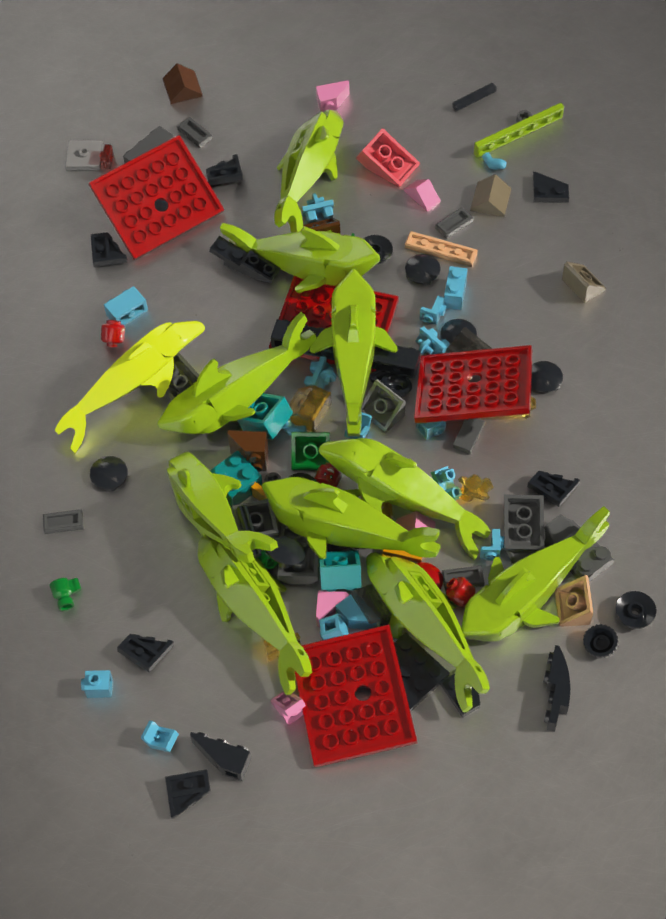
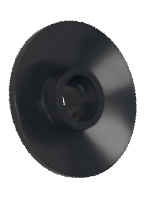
(381, 246)
(637, 602)

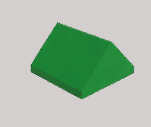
(305, 450)

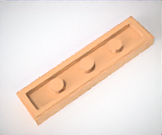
(441, 248)

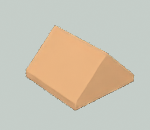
(574, 603)

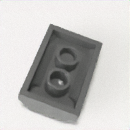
(183, 377)
(523, 525)
(591, 562)
(304, 572)

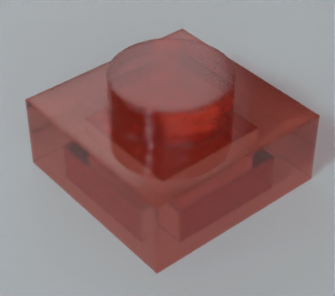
(107, 156)

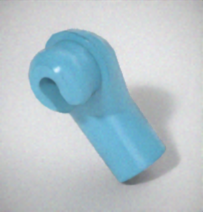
(494, 163)
(290, 427)

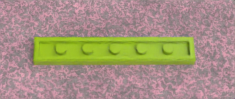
(518, 130)

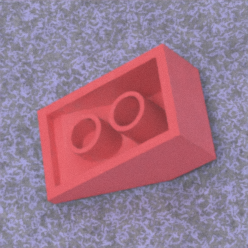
(388, 159)

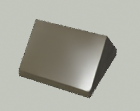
(491, 196)
(581, 281)

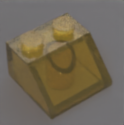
(310, 406)

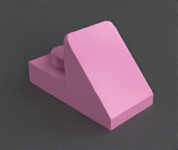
(288, 706)

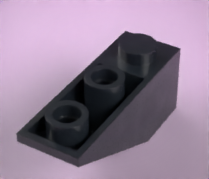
(228, 759)

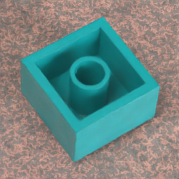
(269, 415)
(240, 469)
(340, 571)

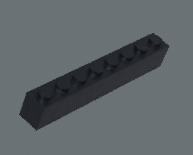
(402, 363)

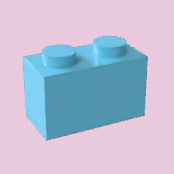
(455, 287)
(126, 306)

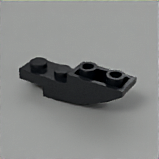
(246, 263)
(559, 686)

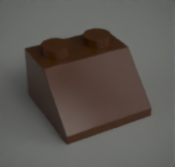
(251, 446)

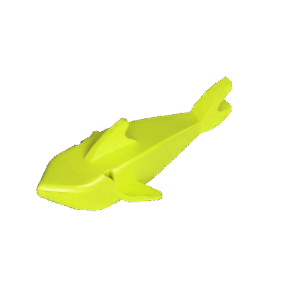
(144, 364)

